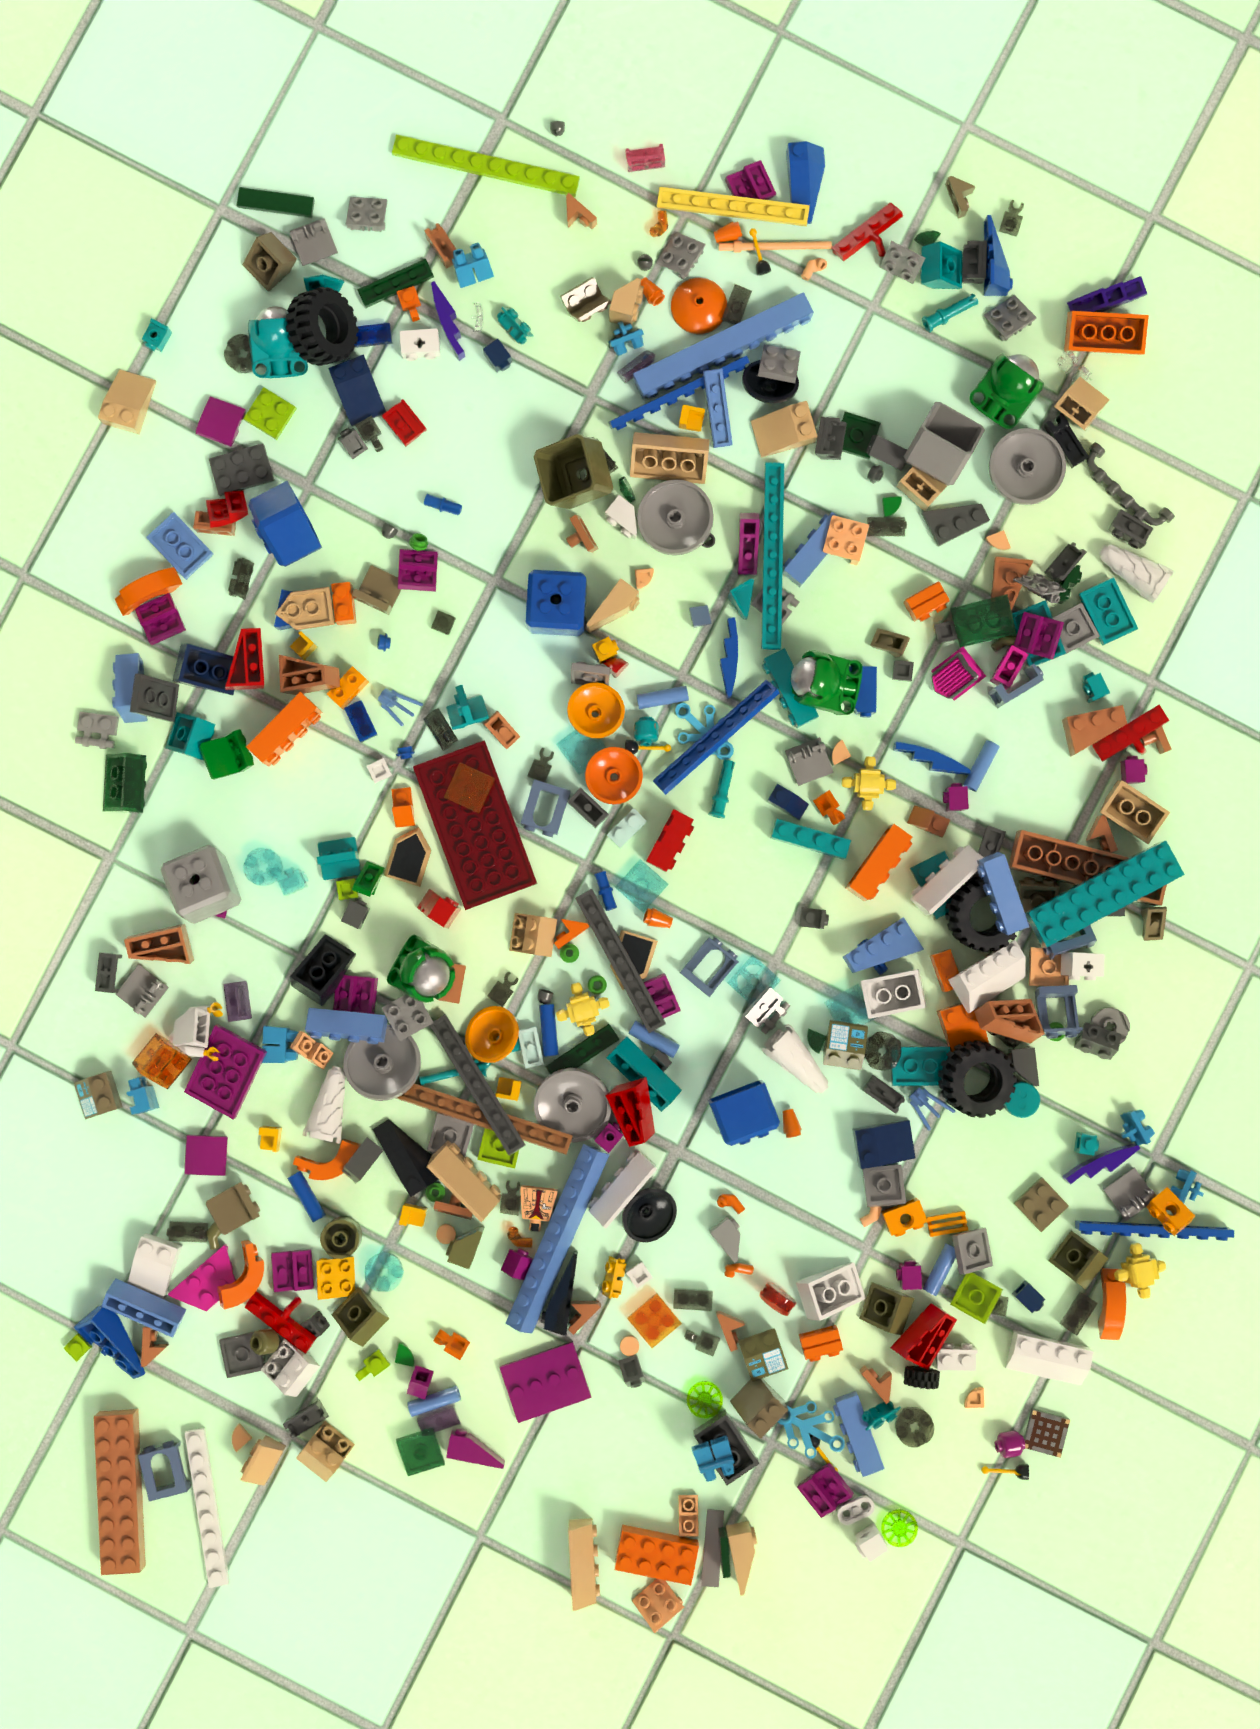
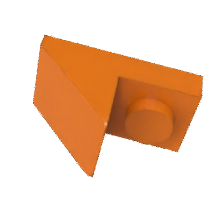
(403, 807)
(575, 929)

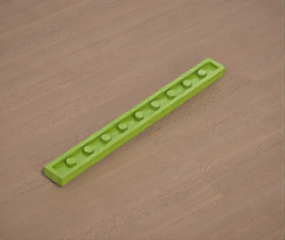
(485, 165)

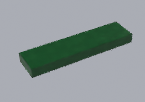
(275, 202)
(389, 285)
(585, 1050)

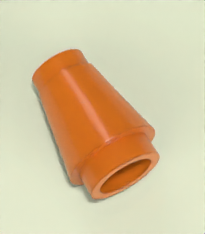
(728, 232)
(652, 292)
(657, 919)
(791, 1125)

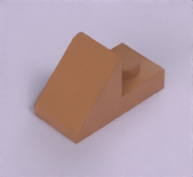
(577, 210)
(501, 730)
(928, 821)
(1102, 829)
(586, 1310)
(728, 1324)
(149, 1349)
(882, 1385)

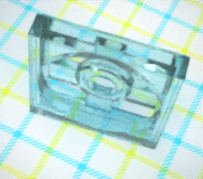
(748, 976)

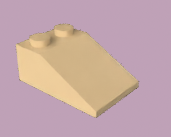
(127, 402)
(784, 429)
(616, 605)
(742, 1542)

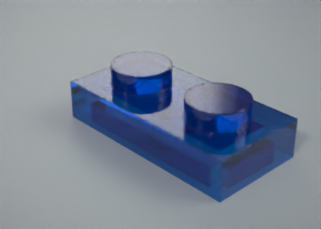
(374, 335)
(361, 721)

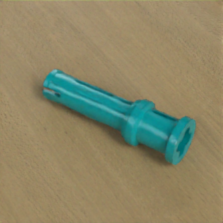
(941, 315)
(720, 798)

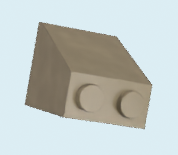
(759, 1406)

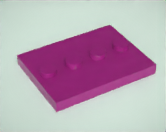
(226, 1081)
(545, 1382)

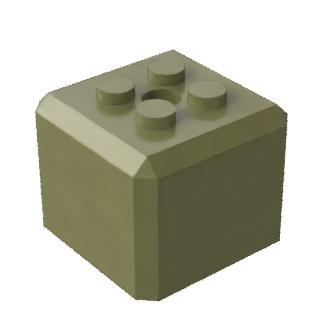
(560, 471)

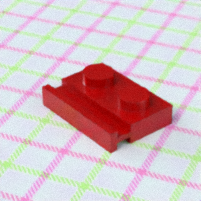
(404, 422)

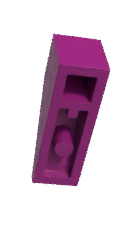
(748, 543)
(469, 1449)

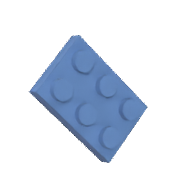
(179, 545)

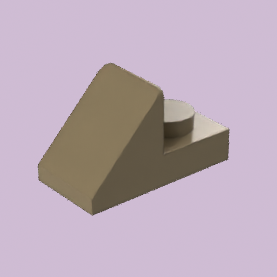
(957, 191)
(890, 642)
(1154, 923)

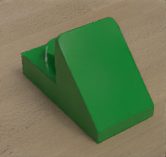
(368, 879)

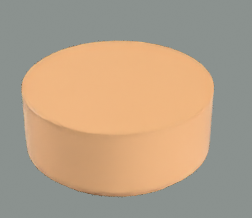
(446, 1234)
(629, 1345)

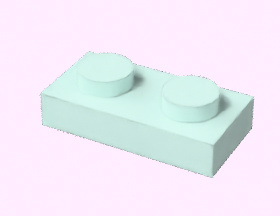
(626, 828)
(531, 1047)

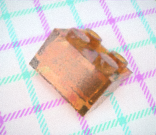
(161, 1061)

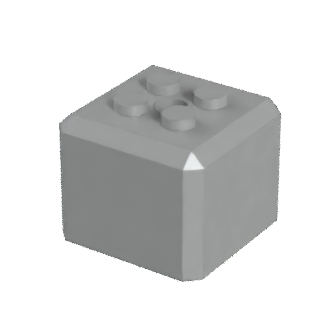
(944, 443)
(214, 891)

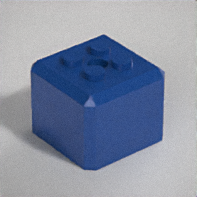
(283, 525)
(559, 619)
(744, 1113)

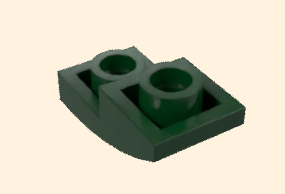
(1070, 581)

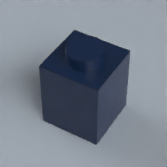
(497, 356)
(1029, 1296)

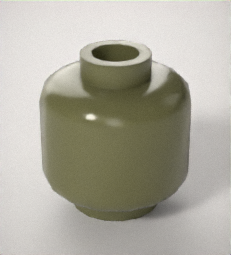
(264, 1341)

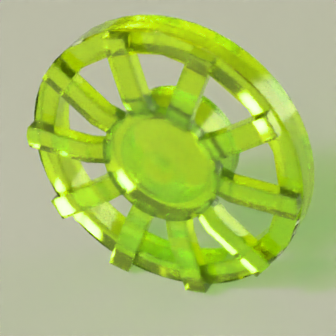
(704, 1399)
(899, 1528)

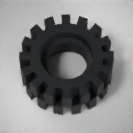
(921, 1377)

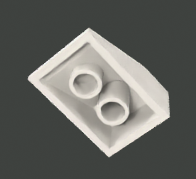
(893, 994)
(154, 1264)
(830, 1291)

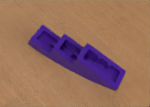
(1109, 297)
(446, 316)
(1108, 1160)

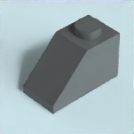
(1025, 1063)

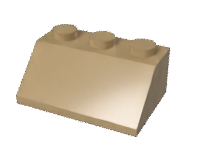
(1134, 811)

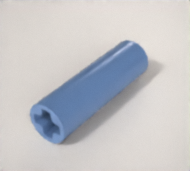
(662, 697)
(981, 765)
(654, 1039)
(940, 1270)
(434, 1401)

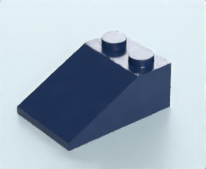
(357, 390)
(203, 668)
(883, 1144)

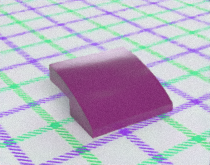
(751, 182)
(220, 421)
(417, 570)
(160, 619)
(1038, 635)
(356, 994)
(663, 995)
(205, 1155)
(292, 1270)
(825, 1490)

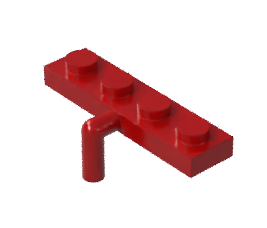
(868, 232)
(1131, 734)
(281, 1321)

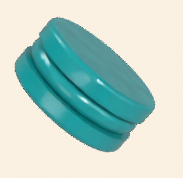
(1024, 1100)

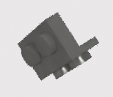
(1130, 529)
(1098, 1041)

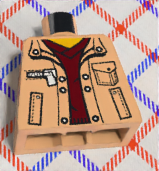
(537, 1205)

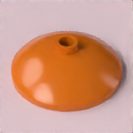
(698, 317)
(613, 761)

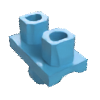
(634, 336)
(1134, 1128)
(1188, 1178)

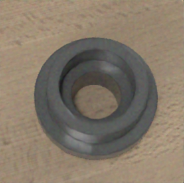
(875, 473)

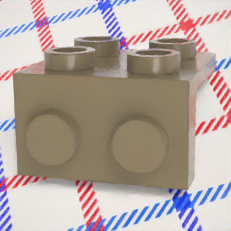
(233, 1208)

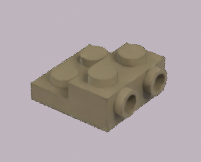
(1034, 893)

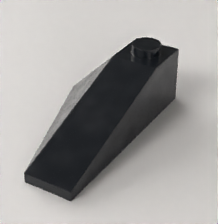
(406, 1157)
(558, 1308)

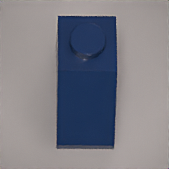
(787, 802)

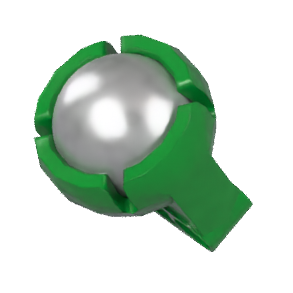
(1008, 388)
(826, 682)
(422, 970)

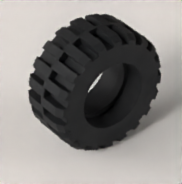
(305, 329)
(960, 923)
(998, 1088)

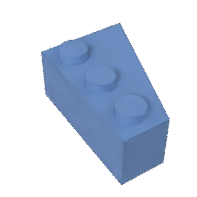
(124, 669)

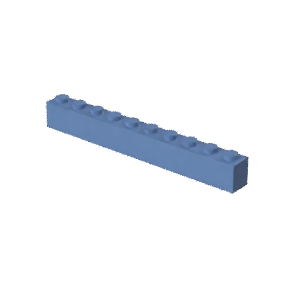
(723, 345)
(557, 1239)

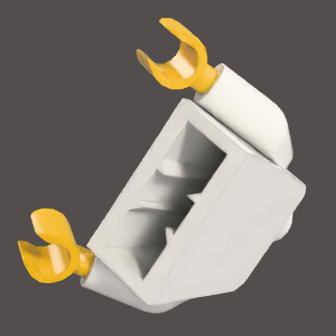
(192, 1031)

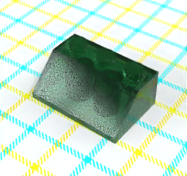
(983, 621)
(124, 783)

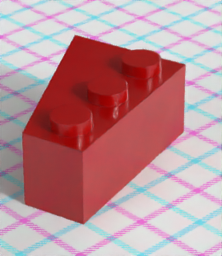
(247, 663)
(670, 841)
(439, 909)
(633, 1110)
(925, 1336)

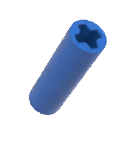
(548, 1030)
(306, 1196)

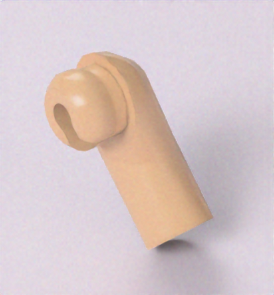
(813, 266)
(873, 1216)

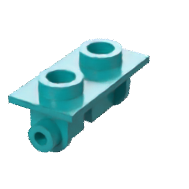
(510, 319)
(876, 1418)

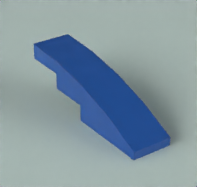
(729, 664)
(937, 761)

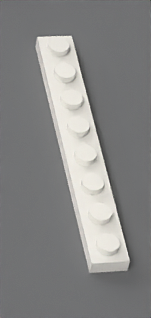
(207, 1507)

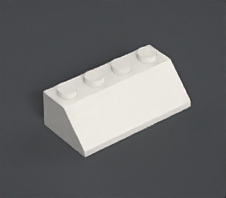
(946, 880)
(989, 976)
(622, 1188)
(1049, 1358)

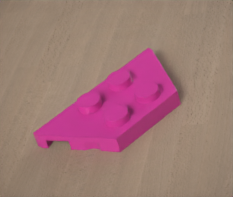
(201, 1285)

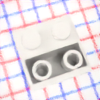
(290, 1369)

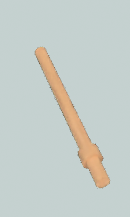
(738, 246)

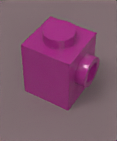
(1133, 770)
(956, 797)
(609, 1136)
(517, 1263)
(909, 1275)
(420, 1382)

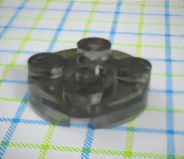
(232, 353)
(892, 1055)
(918, 1437)

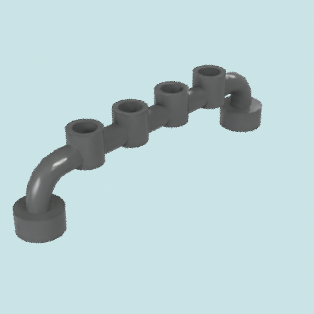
(1126, 499)

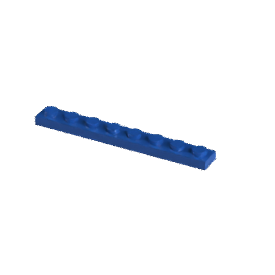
(671, 397)
(716, 737)
(1145, 1230)

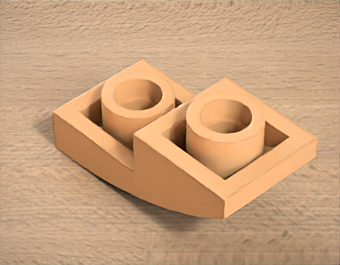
(311, 1050)
(688, 1515)

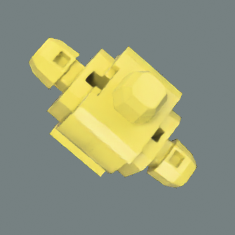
(868, 783)
(582, 1009)
(1140, 1270)

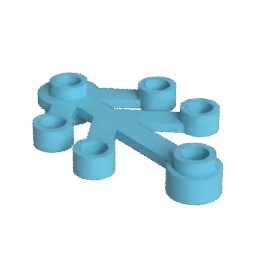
(702, 729)
(807, 1427)

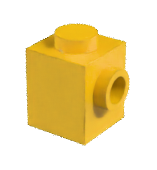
(605, 649)

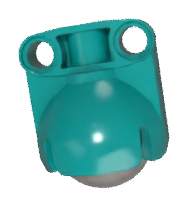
(271, 345)

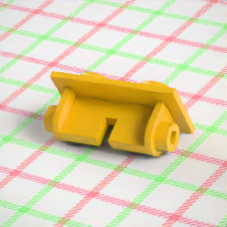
(611, 1286)

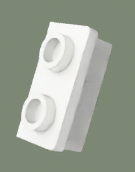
(956, 1357)

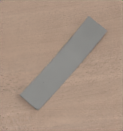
(711, 1555)

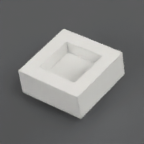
(379, 770)
(639, 1274)

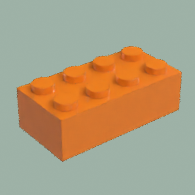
(1106, 332)
(284, 730)
(879, 862)
(656, 1555)

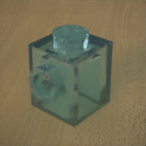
(292, 881)

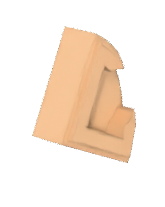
(998, 540)
(643, 577)
(840, 753)
(975, 1398)
(240, 1437)

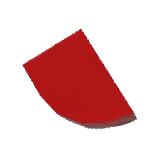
(616, 666)

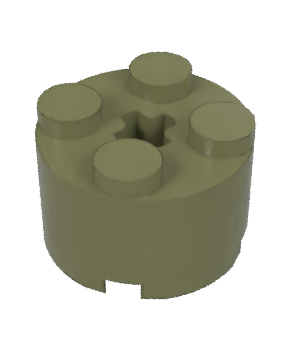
(333, 1245)

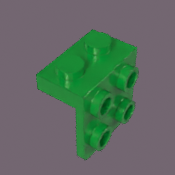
(226, 755)

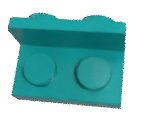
(466, 710)
(338, 858)

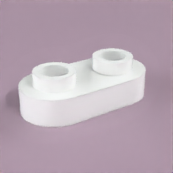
(856, 1511)

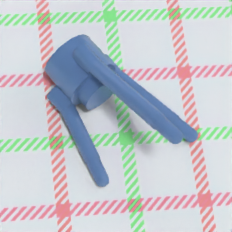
(388, 699)
(919, 1097)

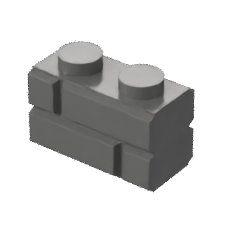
(588, 808)

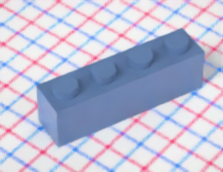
(808, 555)
(1002, 893)
(346, 1025)
(143, 1307)
(860, 1441)

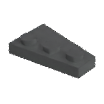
(955, 521)

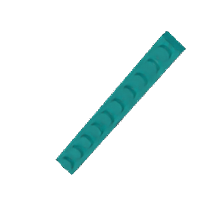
(772, 556)

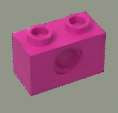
(1009, 667)

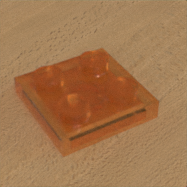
(469, 788)
(654, 1320)

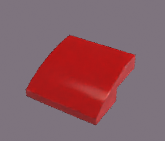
(227, 510)

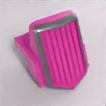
(956, 675)

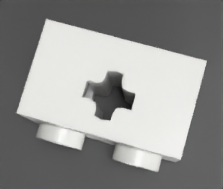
(410, 342)
(1082, 964)
(871, 1543)

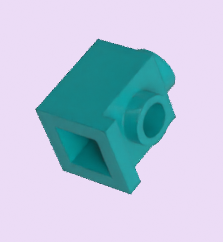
(163, 335)
(1094, 686)
(1086, 1143)

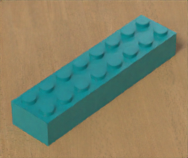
(1104, 894)

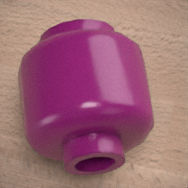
(1010, 1444)

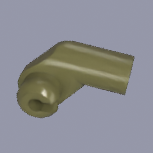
(1001, 642)
(212, 1236)

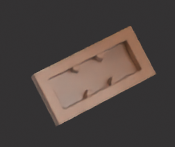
(582, 535)
(1160, 739)
(453, 1208)

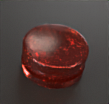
(777, 1299)

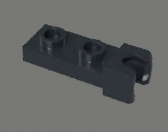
(1068, 441)

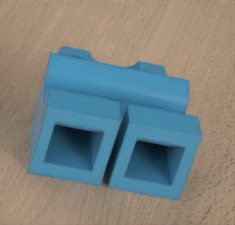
(475, 260)
(279, 1036)
(143, 1096)
(706, 1461)

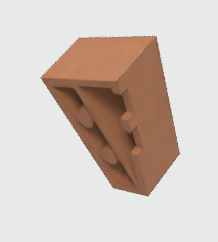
(306, 676)
(1091, 727)
(164, 944)
(1011, 1019)

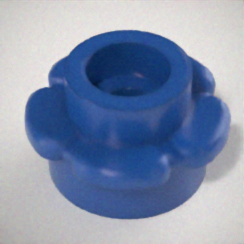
(383, 642)
(405, 752)

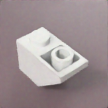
(622, 515)

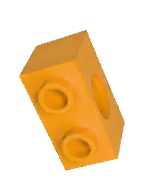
(350, 686)
(1169, 1201)
(916, 1217)

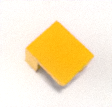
(691, 418)
(303, 646)
(508, 1088)
(270, 1138)
(412, 1215)

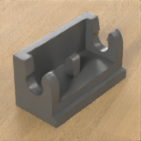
(974, 262)
(830, 438)
(886, 452)
(1065, 562)
(107, 972)
(883, 1094)
(362, 1160)
(306, 1419)

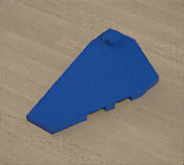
(805, 173)
(997, 270)
(108, 1332)

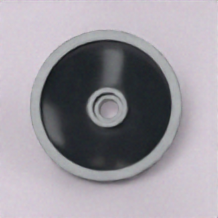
(767, 389)
(654, 1220)

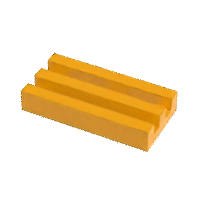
(963, 1221)

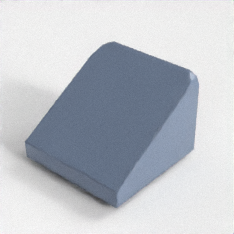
(700, 616)

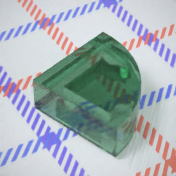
(927, 237)
(626, 489)
(815, 1040)

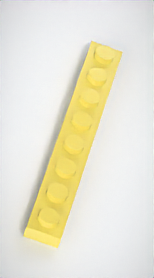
(733, 206)

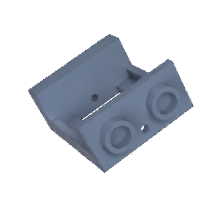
(1001, 697)
(527, 818)
(1086, 939)
(729, 964)
(1068, 993)
(171, 1450)

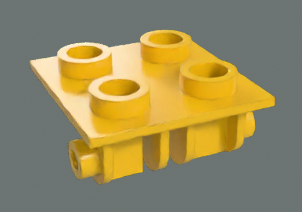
(335, 1277)

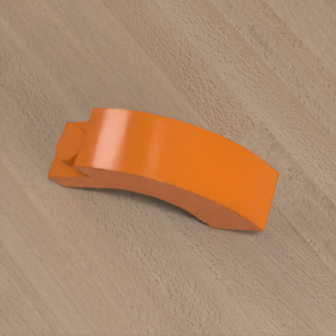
(146, 588)
(329, 1169)
(249, 1281)
(1114, 1306)

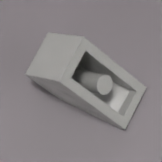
(728, 1237)

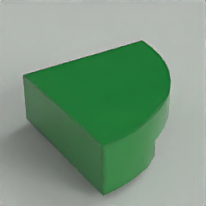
(891, 505)
(404, 1355)

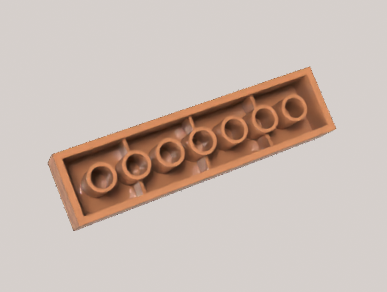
(1066, 861)
(119, 1492)

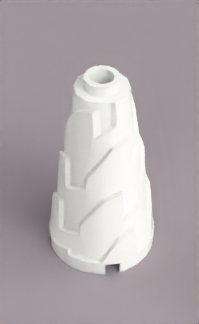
(1138, 571)
(794, 1057)
(327, 1111)

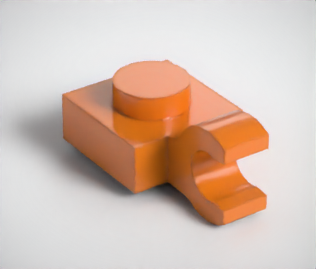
(409, 301)
(827, 806)
(454, 1345)

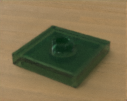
(420, 1451)

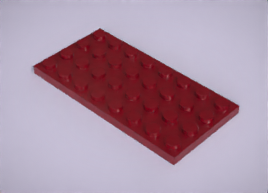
(482, 847)

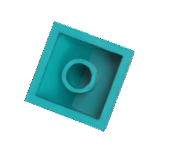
(941, 266)
(188, 734)

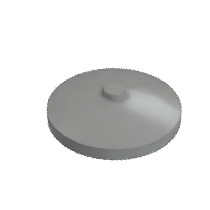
(1027, 466)
(675, 517)
(384, 1068)
(573, 1103)

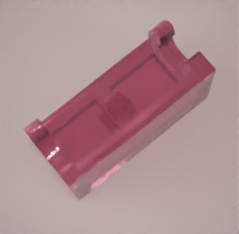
(645, 158)

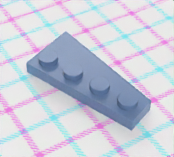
(885, 946)

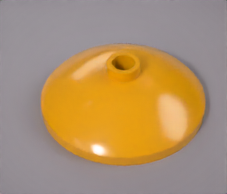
(598, 699)
(484, 1030)

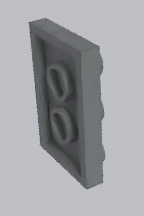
(241, 469)
(154, 697)

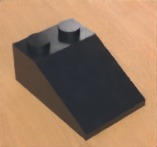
(322, 970)

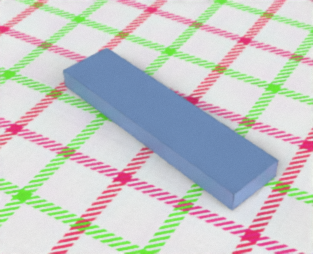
(717, 408)

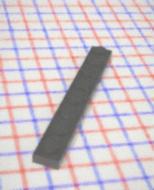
(620, 961)
(477, 1085)

